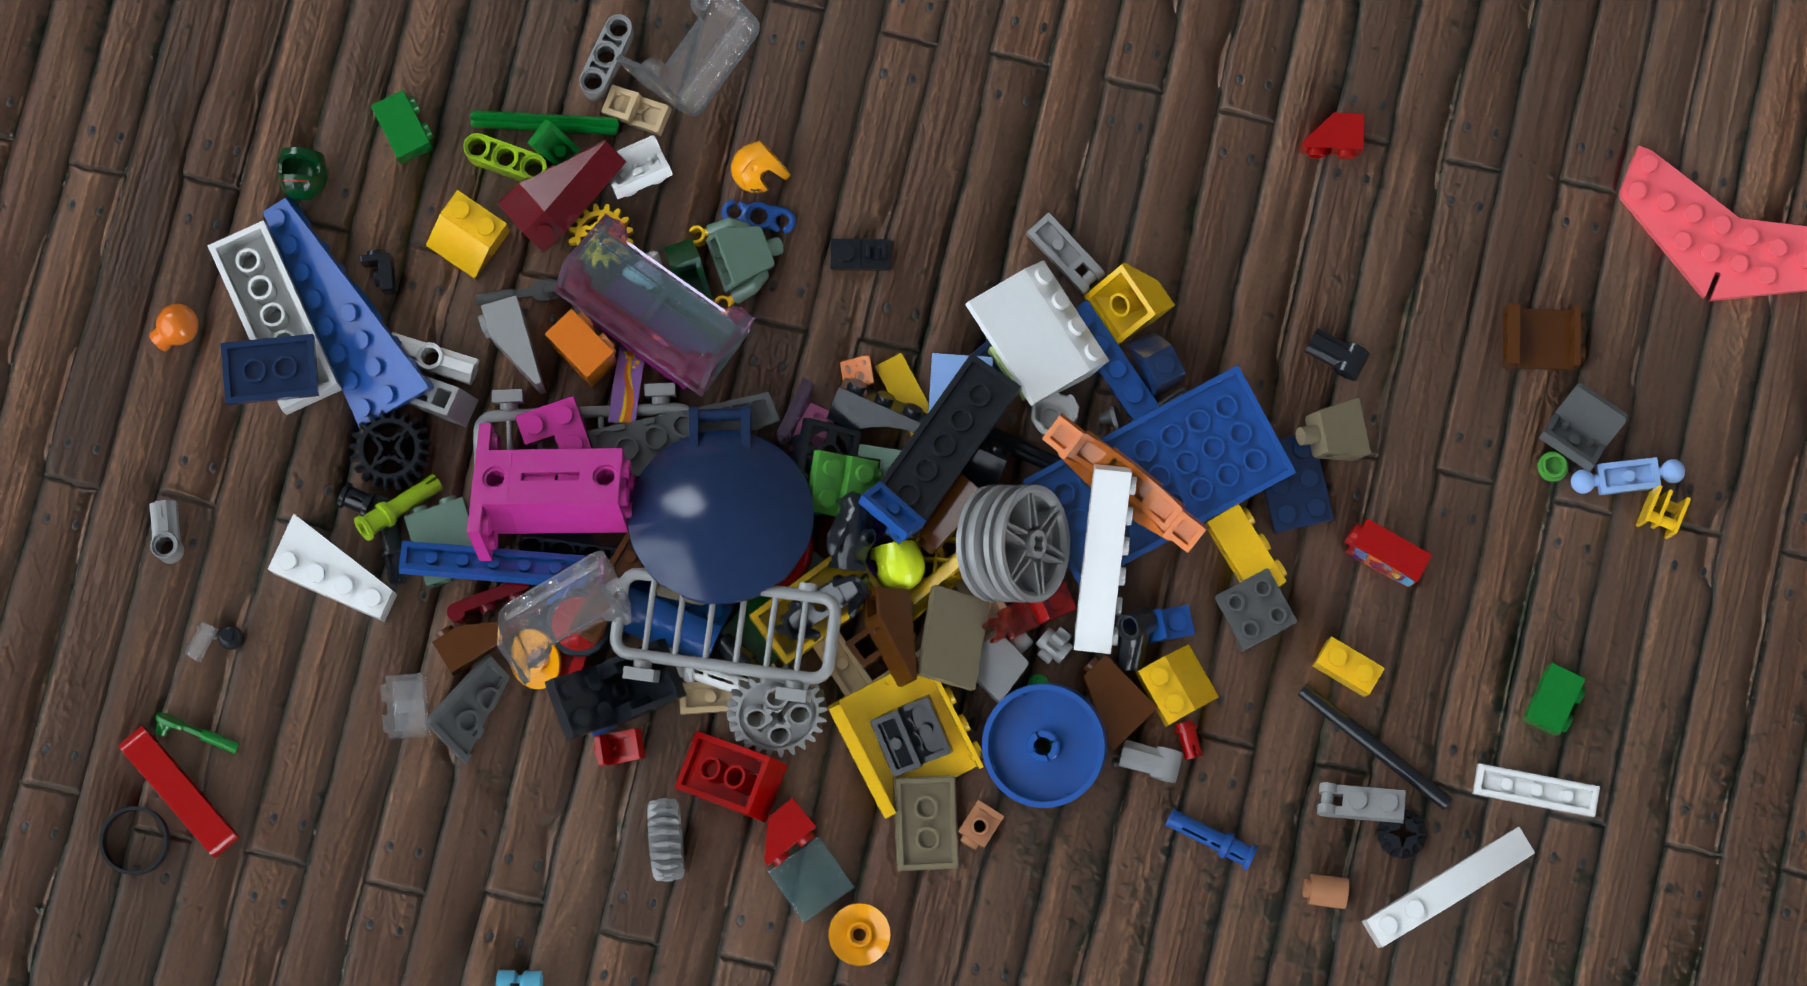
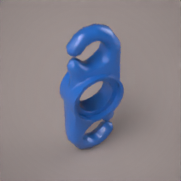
(772, 211)

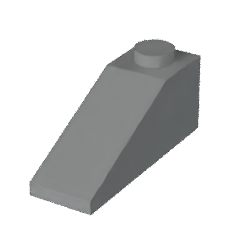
(447, 403)

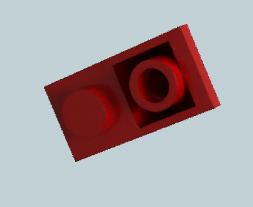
(1338, 135)
(786, 829)

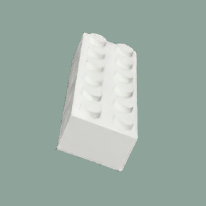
(269, 299)

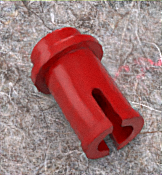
(1189, 739)

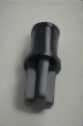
(391, 554)

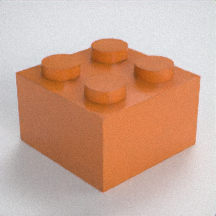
(581, 347)

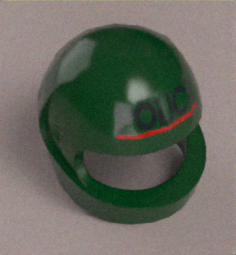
(301, 177)

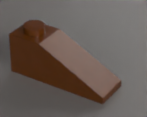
(466, 644)

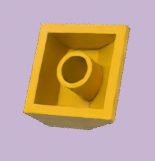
(467, 234)
(1176, 685)

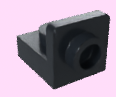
(385, 275)

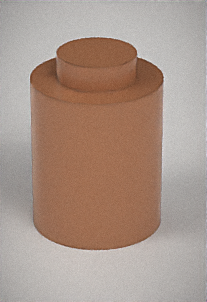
(1326, 891)

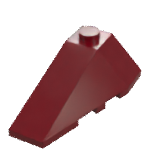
(555, 198)

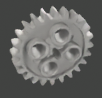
(774, 714)

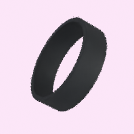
(105, 828)

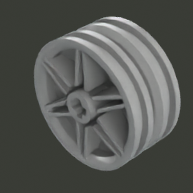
(1013, 543)

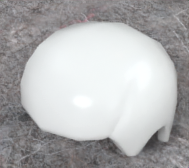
(1048, 410)

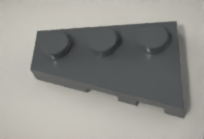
(464, 711)

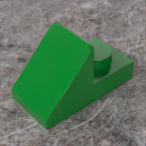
(552, 144)

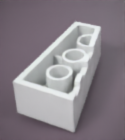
(322, 567)

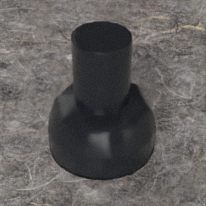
(230, 637)

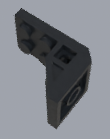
(602, 698)

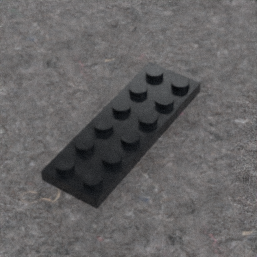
(950, 436)

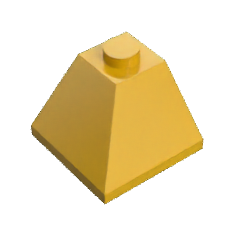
(1128, 301)

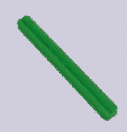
(532, 122)

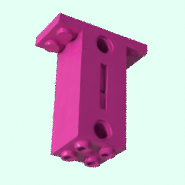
(546, 491)

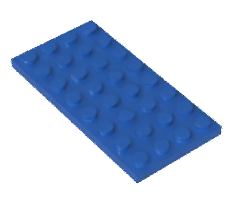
(1203, 448)

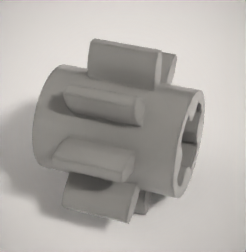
(1054, 645)

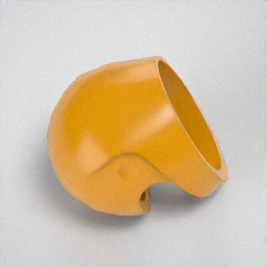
(751, 164)

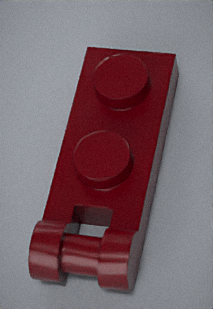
(485, 601)

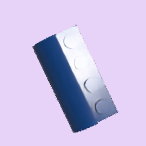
(665, 619)

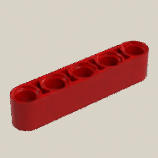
(179, 791)

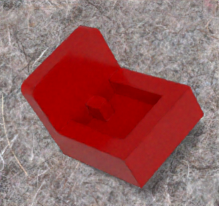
(619, 747)

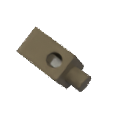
(1336, 432)

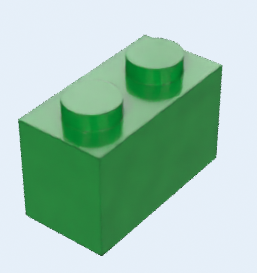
(402, 126)
(1554, 700)

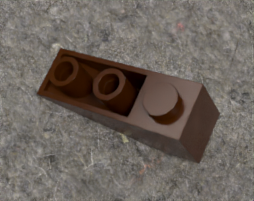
(891, 627)

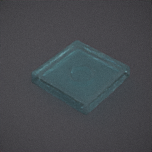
(811, 880)

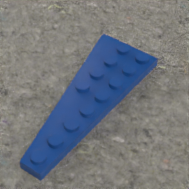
(360, 347)

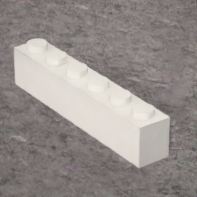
(1103, 557)

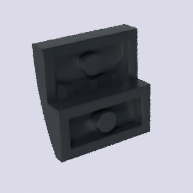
(911, 735)

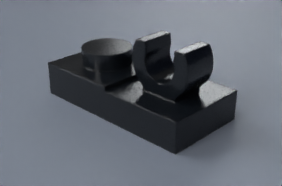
(860, 254)

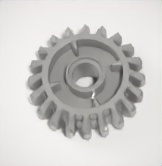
(665, 839)

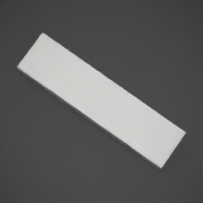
(1536, 790)

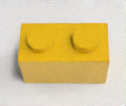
(1348, 667)

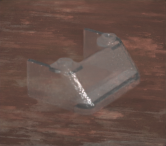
(702, 58)
(558, 609)

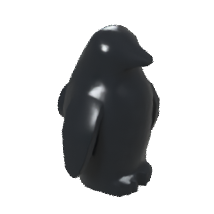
(851, 535)

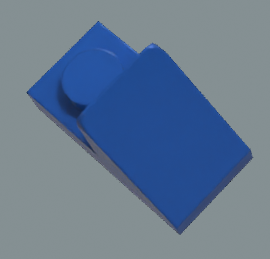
(1172, 624)

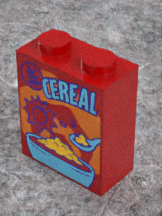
(1387, 553)

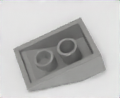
(508, 329)

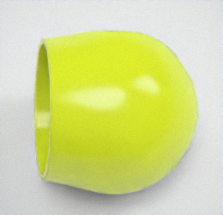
(899, 564)

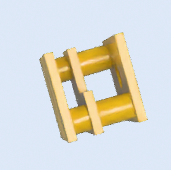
(1663, 504)

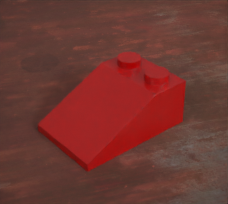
(731, 776)

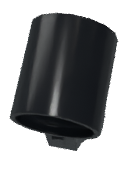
(1345, 358)
(1134, 633)

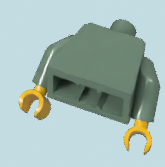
(739, 256)

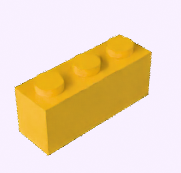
(1242, 546)

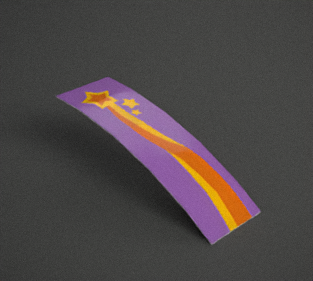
(626, 387)

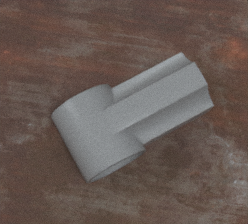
(166, 528)
(1159, 762)

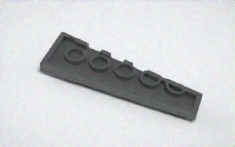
(650, 436)

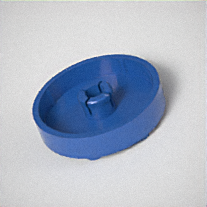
(1013, 753)

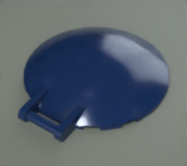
(721, 512)

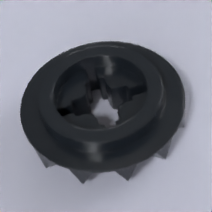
(1411, 845)

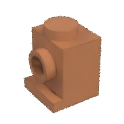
(982, 813)

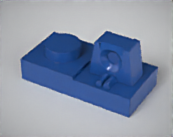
(892, 511)

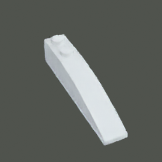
(1447, 888)

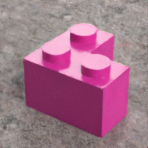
(558, 421)

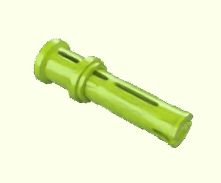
(387, 513)

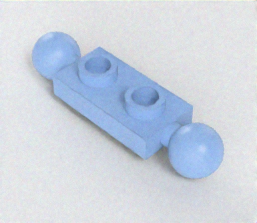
(1627, 476)

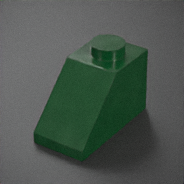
(687, 265)

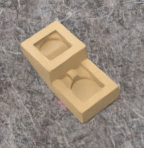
(636, 110)

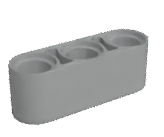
(606, 43)

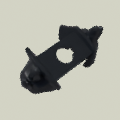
(846, 589)

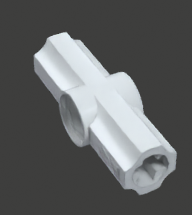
(449, 363)

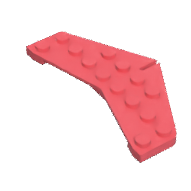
(1709, 239)

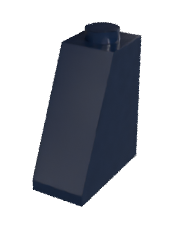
(1156, 362)

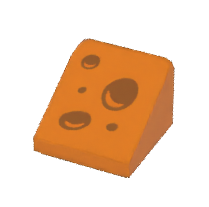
(858, 368)

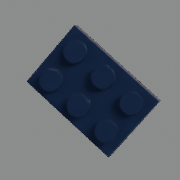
(269, 369)
(1302, 497)

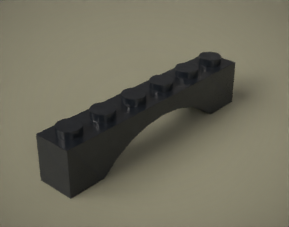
(863, 407)

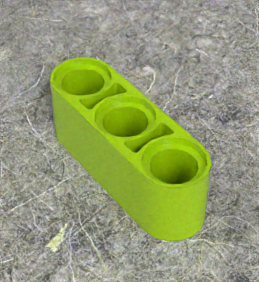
(495, 149)

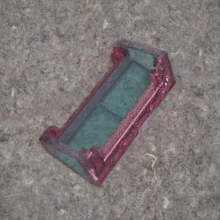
(651, 306)

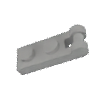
(1065, 252)
(1362, 803)

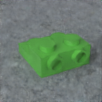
(838, 474)

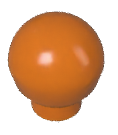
(174, 326)

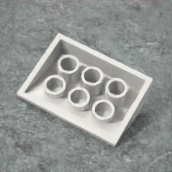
(1037, 333)

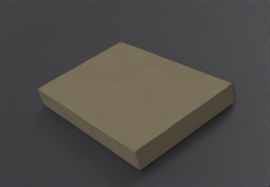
(952, 638)
(926, 823)

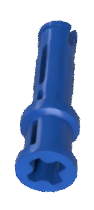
(1225, 844)

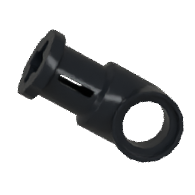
(368, 500)

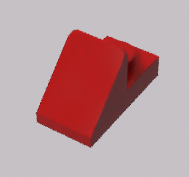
(1055, 606)

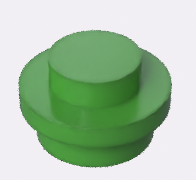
(1552, 466)

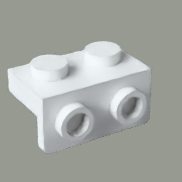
(643, 167)

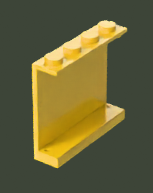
(853, 718)

